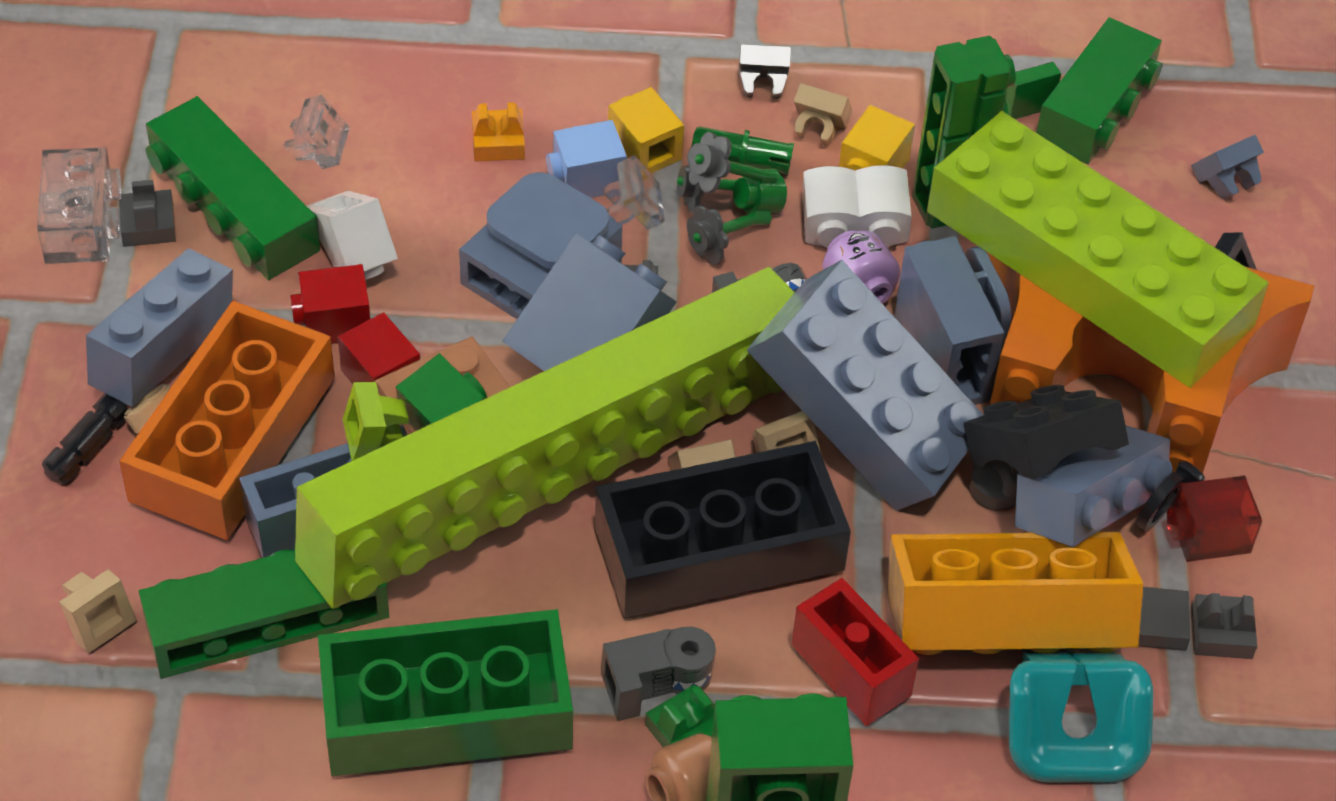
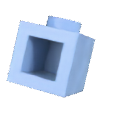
(586, 157)

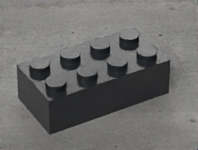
(721, 528)

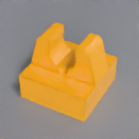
(498, 133)

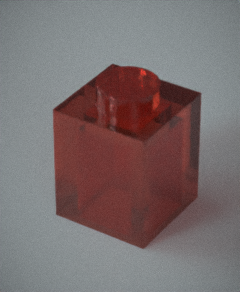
(1214, 518)

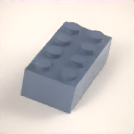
(867, 385)

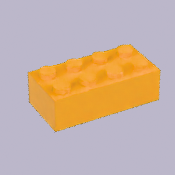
(1013, 592)

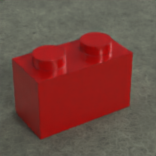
(854, 651)

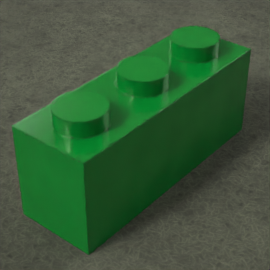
(1100, 90)

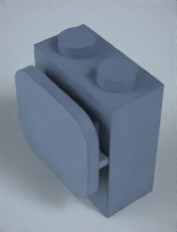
(526, 238)
(586, 304)
(955, 311)

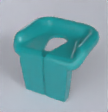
(1122, 707)

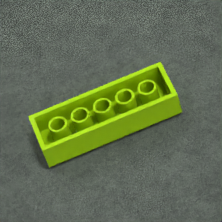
(1096, 248)

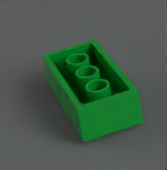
(445, 692)
(780, 749)

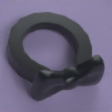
(1165, 495)

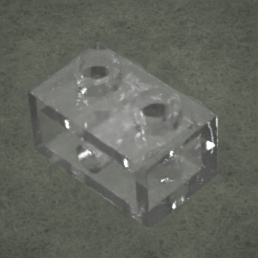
(77, 205)

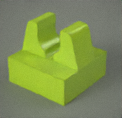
(372, 419)

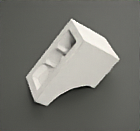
(354, 232)

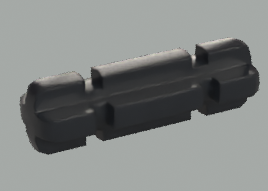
(84, 439)

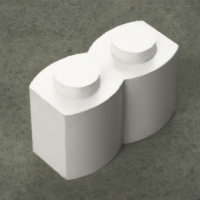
(856, 200)

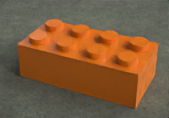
(227, 418)

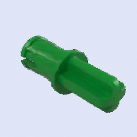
(753, 150)

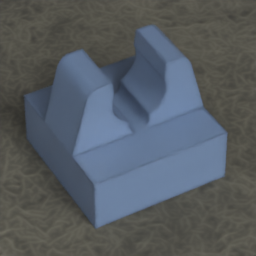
(1237, 160)

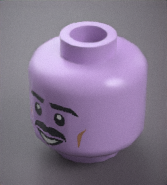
(868, 259)

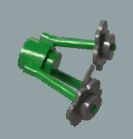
(757, 193)

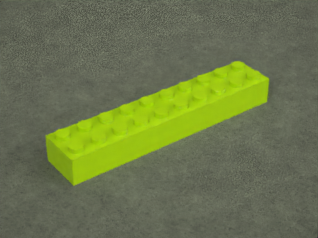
(534, 442)

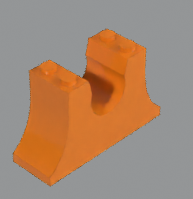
(1057, 345)

